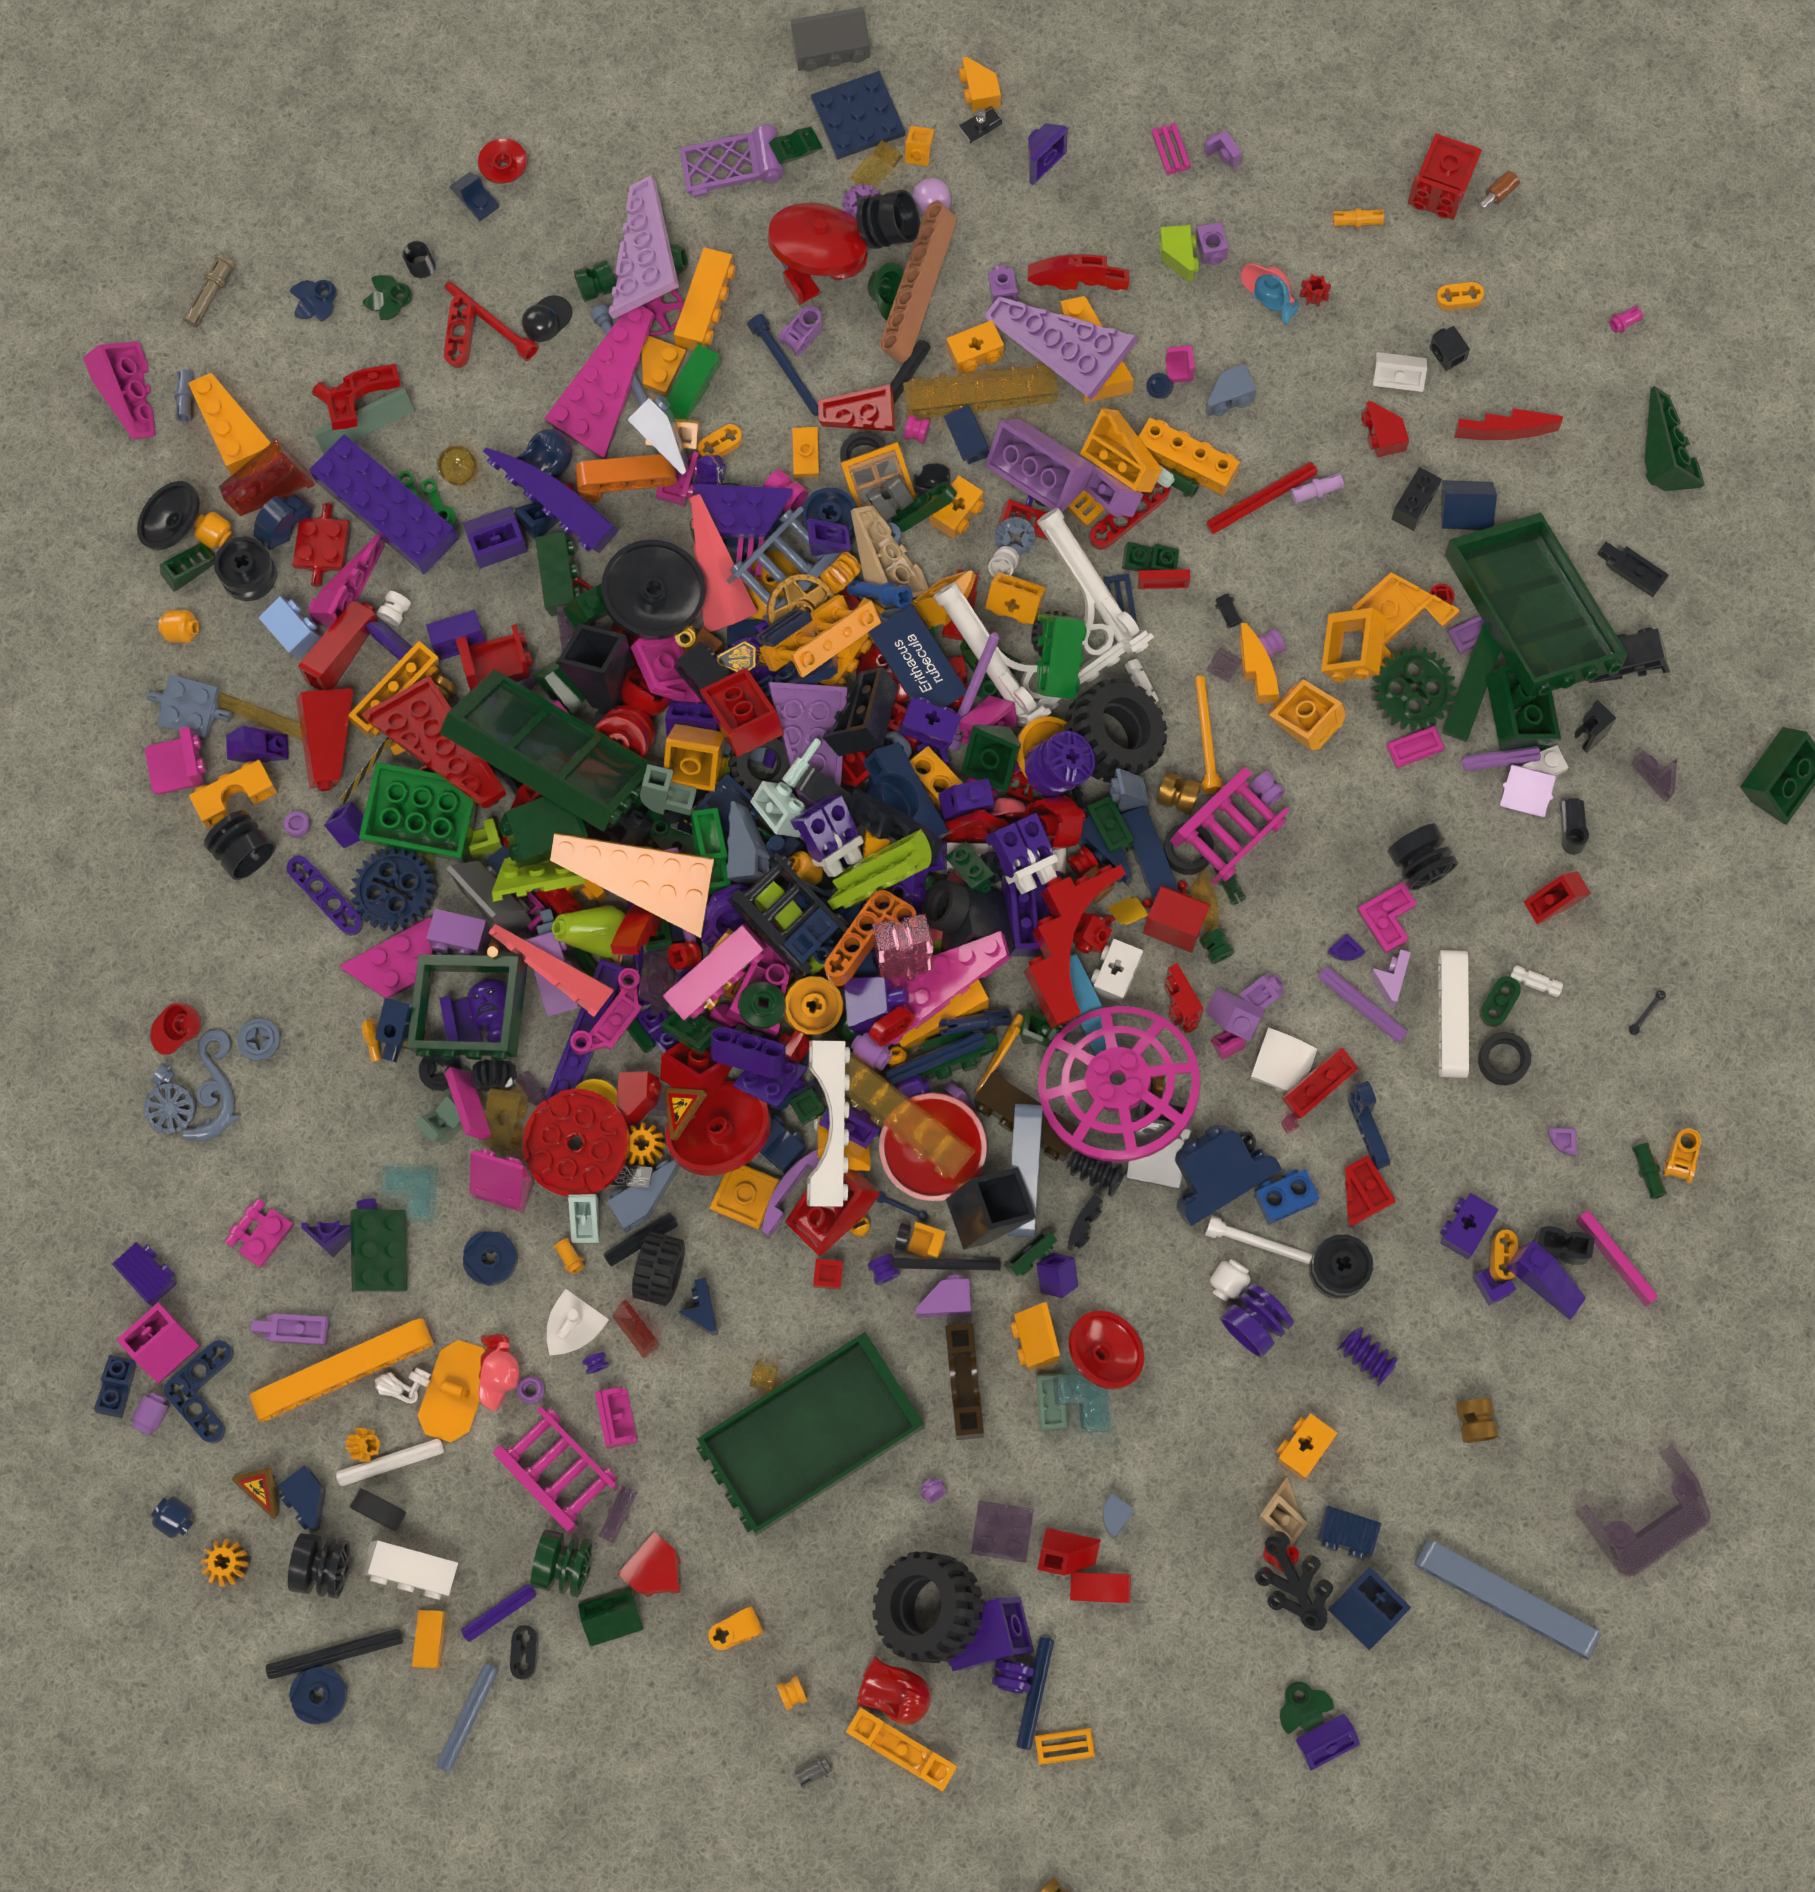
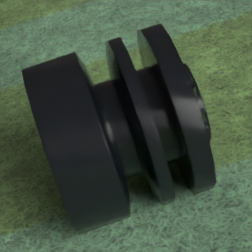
(888, 219)
(239, 845)
(1420, 852)
(324, 1566)

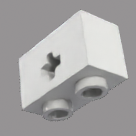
(1116, 986)

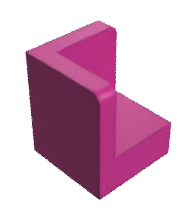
(1180, 363)

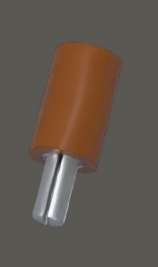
(1500, 189)

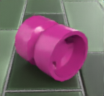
(779, 479)

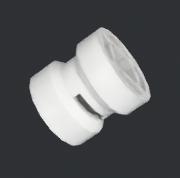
(1000, 558)
(393, 608)

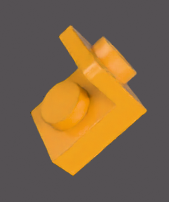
(919, 145)
(590, 891)

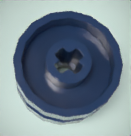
(830, 506)

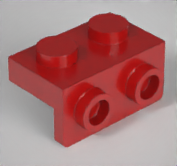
(559, 901)

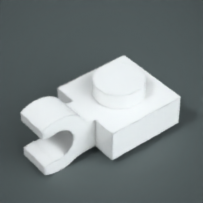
(1550, 762)

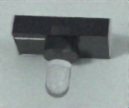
(980, 124)

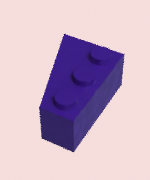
(1024, 913)

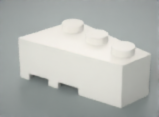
(409, 1569)

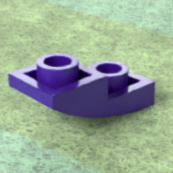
(652, 1027)

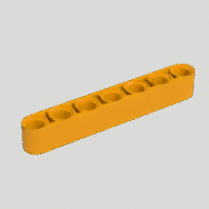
(340, 1369)

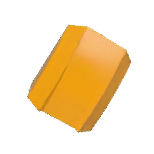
(928, 608)
(1308, 714)

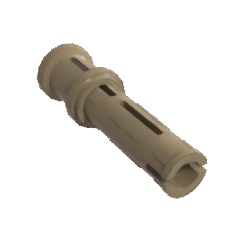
(213, 282)

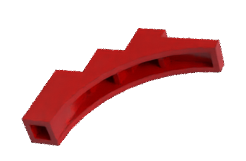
(1051, 976)

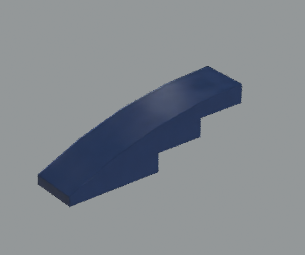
(1149, 851)

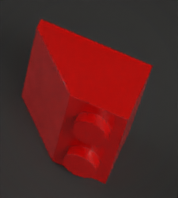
(689, 1070)

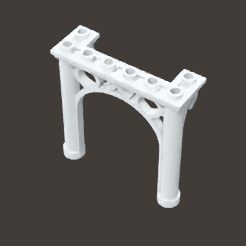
(1096, 595)

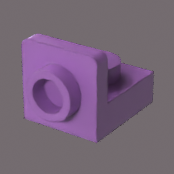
(1226, 149)
(1264, 991)

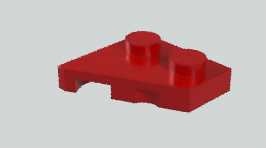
(1365, 1191)

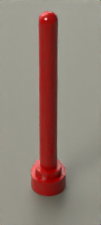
(525, 347)

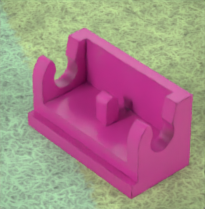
(616, 1417)

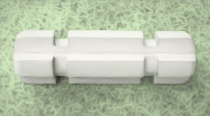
(1139, 677)
(1537, 981)

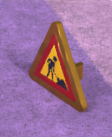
(681, 1107)
(260, 1488)

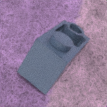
(1231, 390)

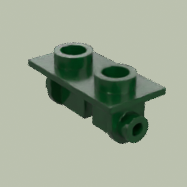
(970, 867)

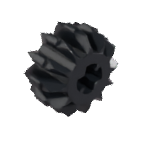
(494, 1074)

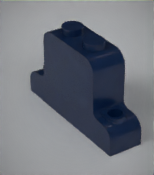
(1219, 1171)

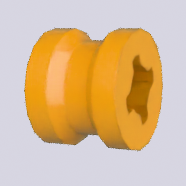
(791, 1693)

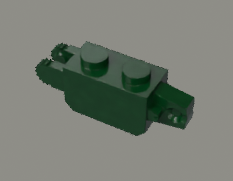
(965, 1062)

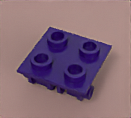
(772, 1089)

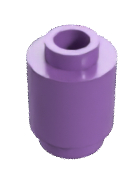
(870, 1052)
(149, 1413)

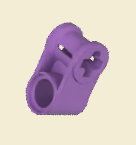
(799, 334)

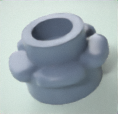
(163, 1075)

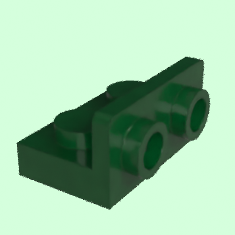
(690, 1032)

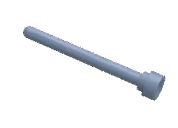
(602, 317)

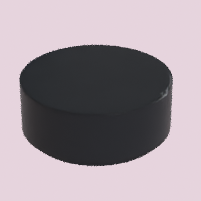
(903, 1237)

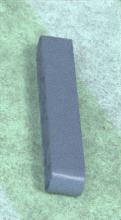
(1508, 1598)

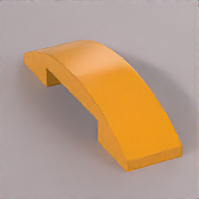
(901, 1749)

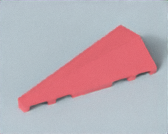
(723, 601)
(576, 984)

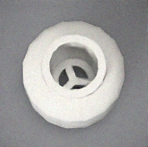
(1230, 1280)

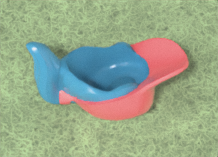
(1271, 289)

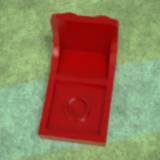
(1444, 177)

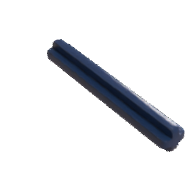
(935, 1057)
(1035, 1695)

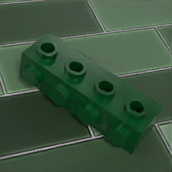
(662, 835)

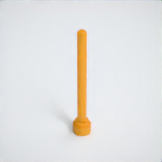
(1212, 782)

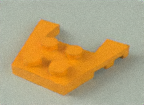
(1401, 605)

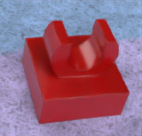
(796, 1046)
(828, 1274)

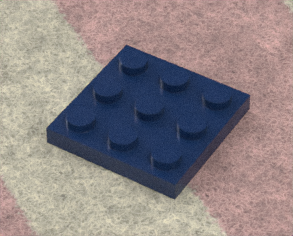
(857, 115)

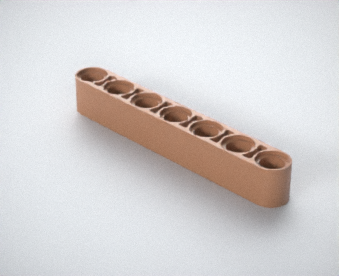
(918, 282)

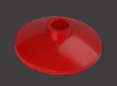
(499, 152)

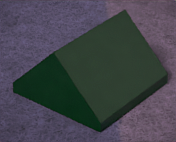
(992, 755)

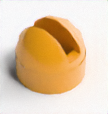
(861, 1230)

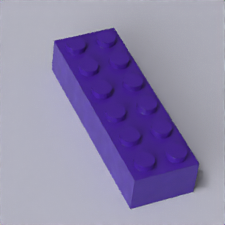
(384, 504)

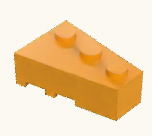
(1121, 452)

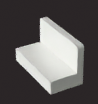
(1400, 372)

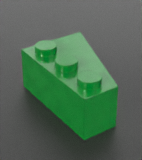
(1060, 655)

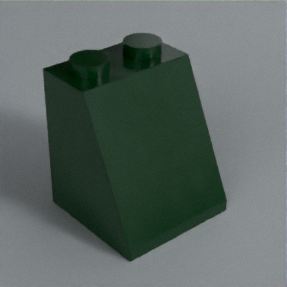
(532, 830)

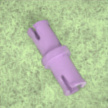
(1317, 488)

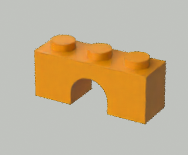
(212, 799)

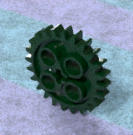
(1429, 671)

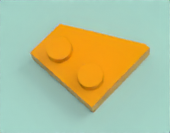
(660, 364)

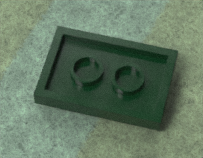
(378, 1250)

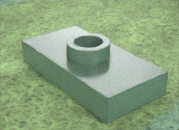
(1051, 1416)

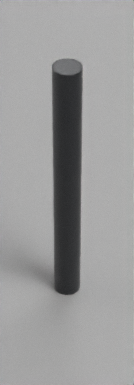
(946, 1264)

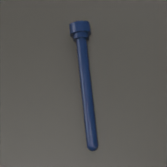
(760, 326)

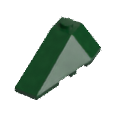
(1666, 451)

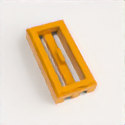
(1040, 1750)

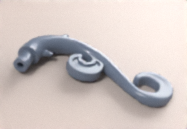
(220, 1084)

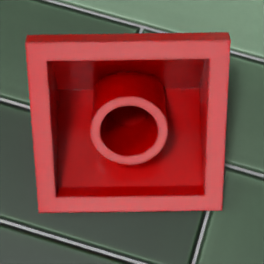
(1176, 918)

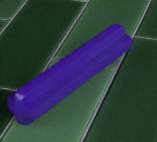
(498, 1612)

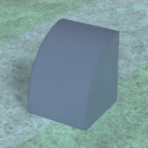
(1115, 1515)

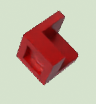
(800, 285)

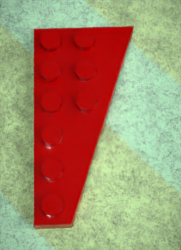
(414, 723)

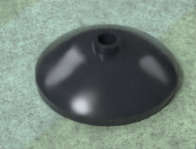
(168, 515)

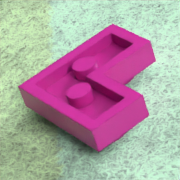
(1381, 916)

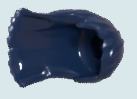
(548, 452)

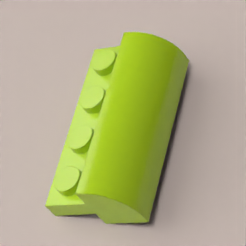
(881, 870)

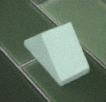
(584, 1218)

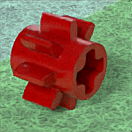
(1309, 292)

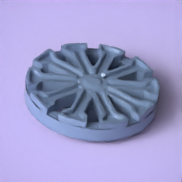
(169, 1108)

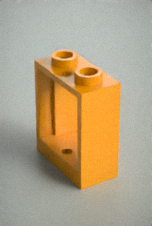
(1338, 623)

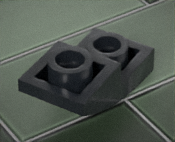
(1080, 1229)

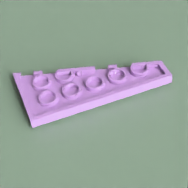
(645, 255)

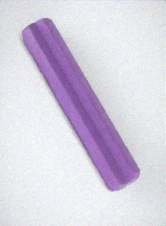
(1501, 758)

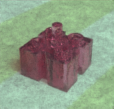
(903, 947)

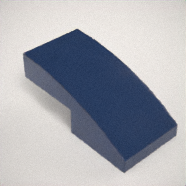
(810, 935)

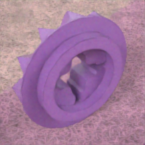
(850, 197)

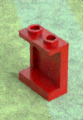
(501, 654)

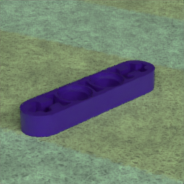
(326, 894)

